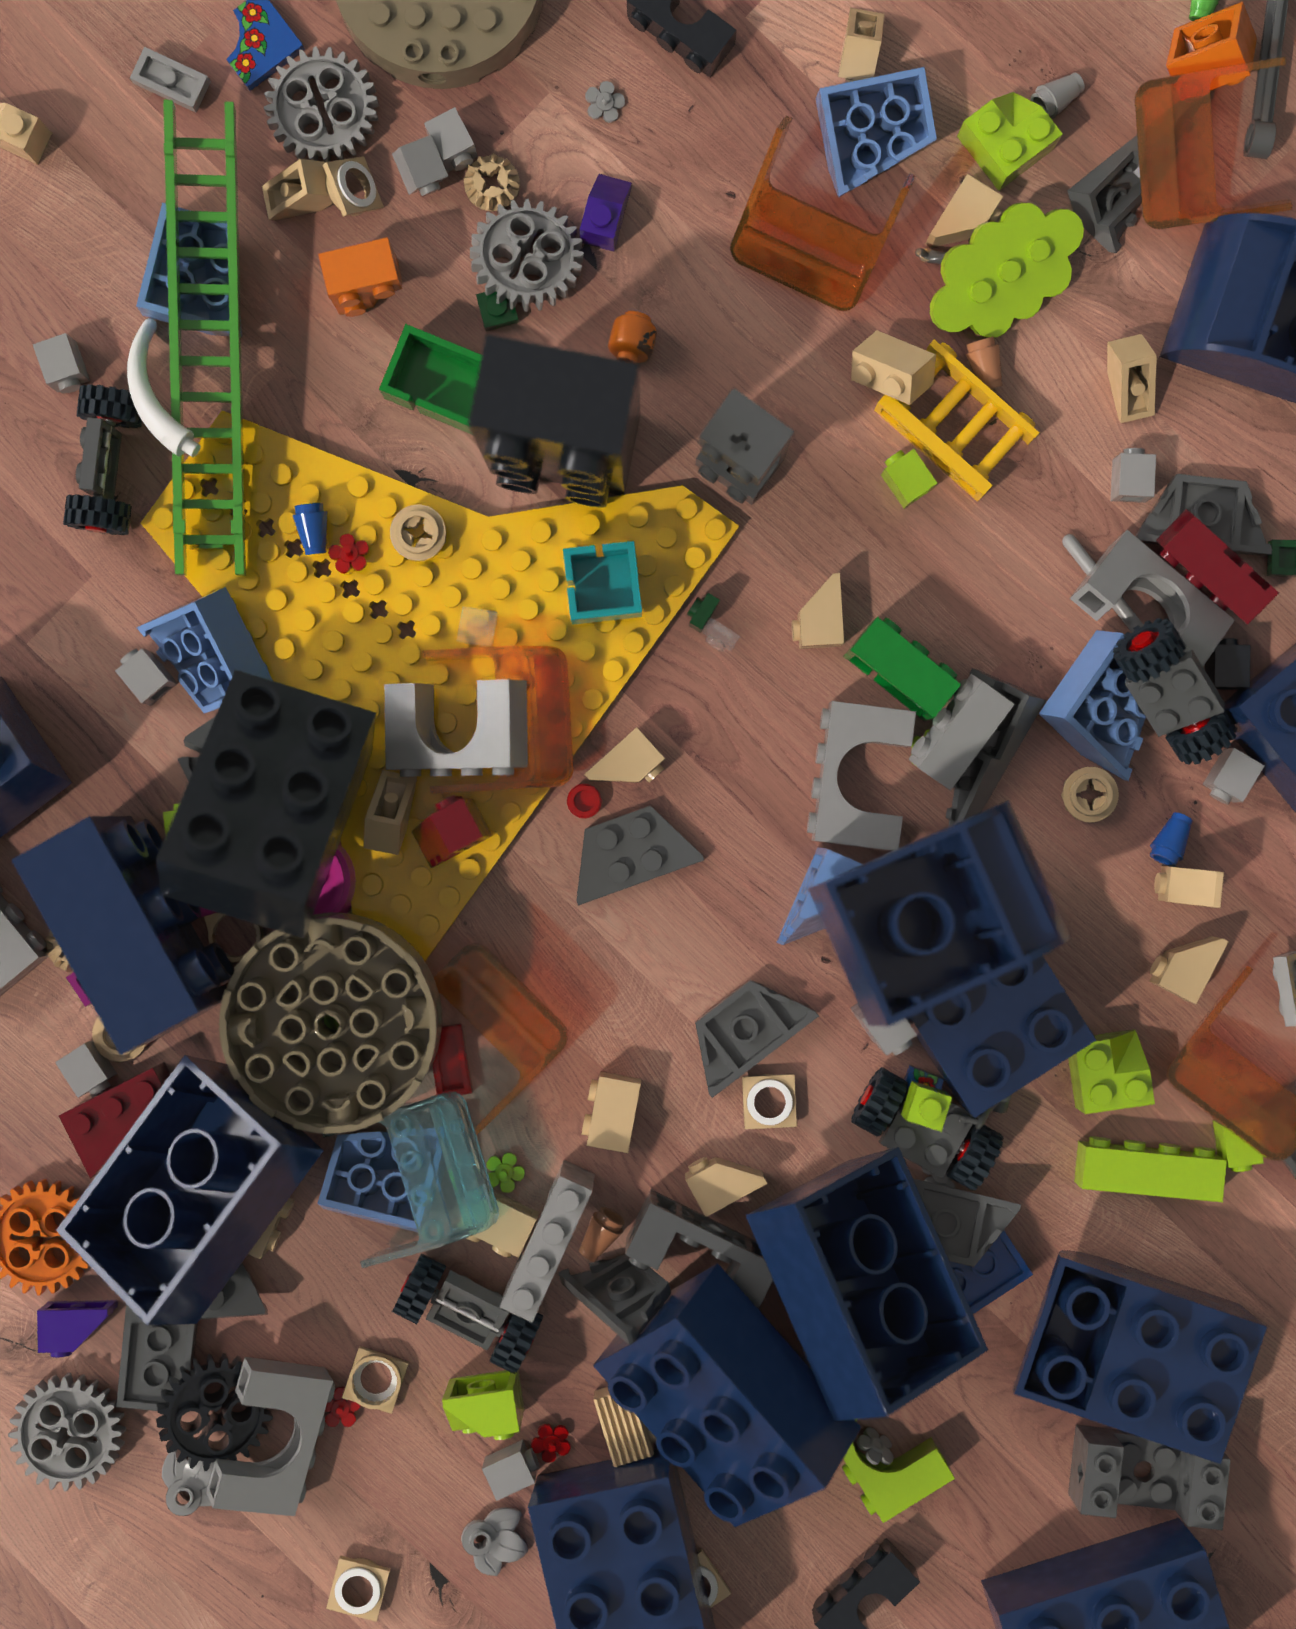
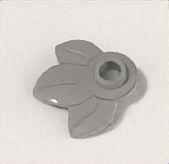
(182, 1478)
(500, 1540)

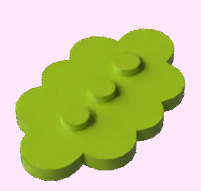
(1006, 270)

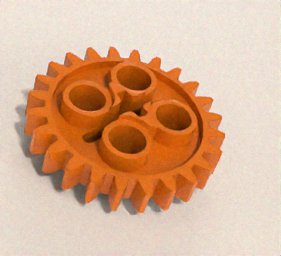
(43, 1267)

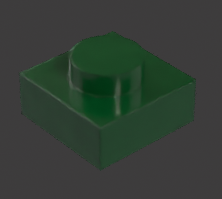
(495, 314)
(1283, 558)
(702, 611)

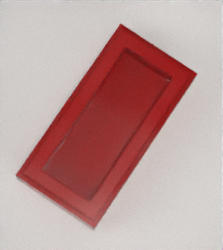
(451, 1062)

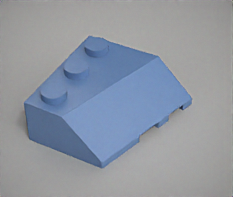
(874, 125)
(154, 288)
(206, 646)
(1096, 708)
(803, 916)
(366, 1181)

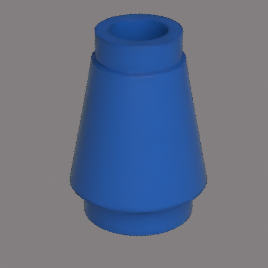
(311, 527)
(1172, 840)

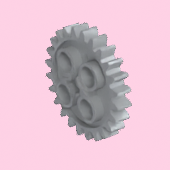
(350, 95)
(498, 240)
(61, 1462)

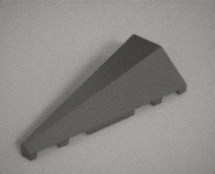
(1110, 196)
(989, 765)

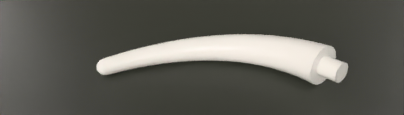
(157, 420)

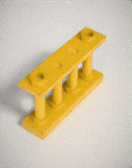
(949, 454)

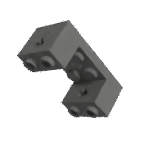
(745, 440)
(663, 1217)
(1177, 1480)

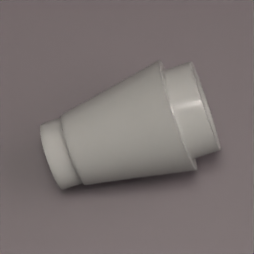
(1058, 93)

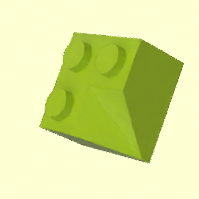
(1008, 137)
(1111, 1074)
(485, 1404)

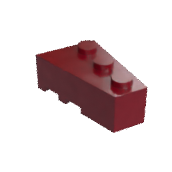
(1215, 567)
(451, 830)
(105, 1120)

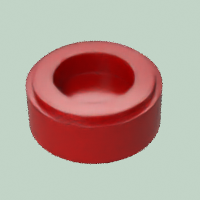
(584, 801)

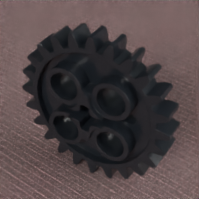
(190, 1396)

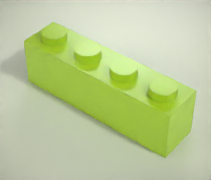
(1150, 1171)

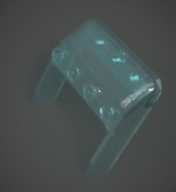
(440, 1174)

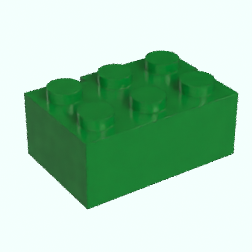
(432, 377)
(903, 668)

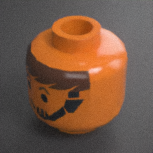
(632, 337)

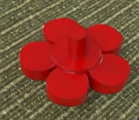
(349, 554)
(342, 1409)
(550, 1442)

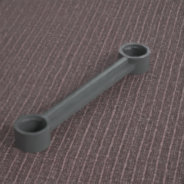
(1262, 130)

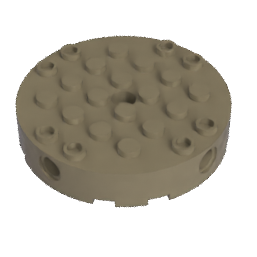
(440, 40)
(319, 1075)

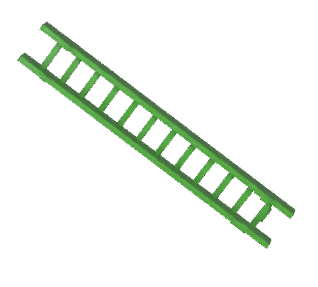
(175, 288)

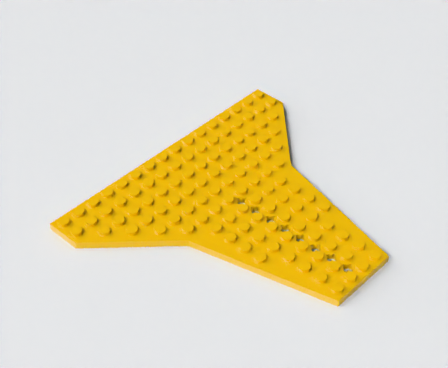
(490, 563)

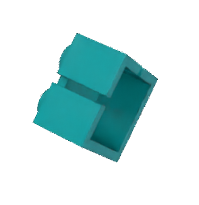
(603, 585)

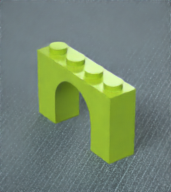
(902, 1482)

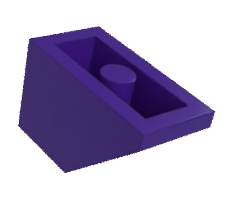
(605, 212)
(68, 1324)

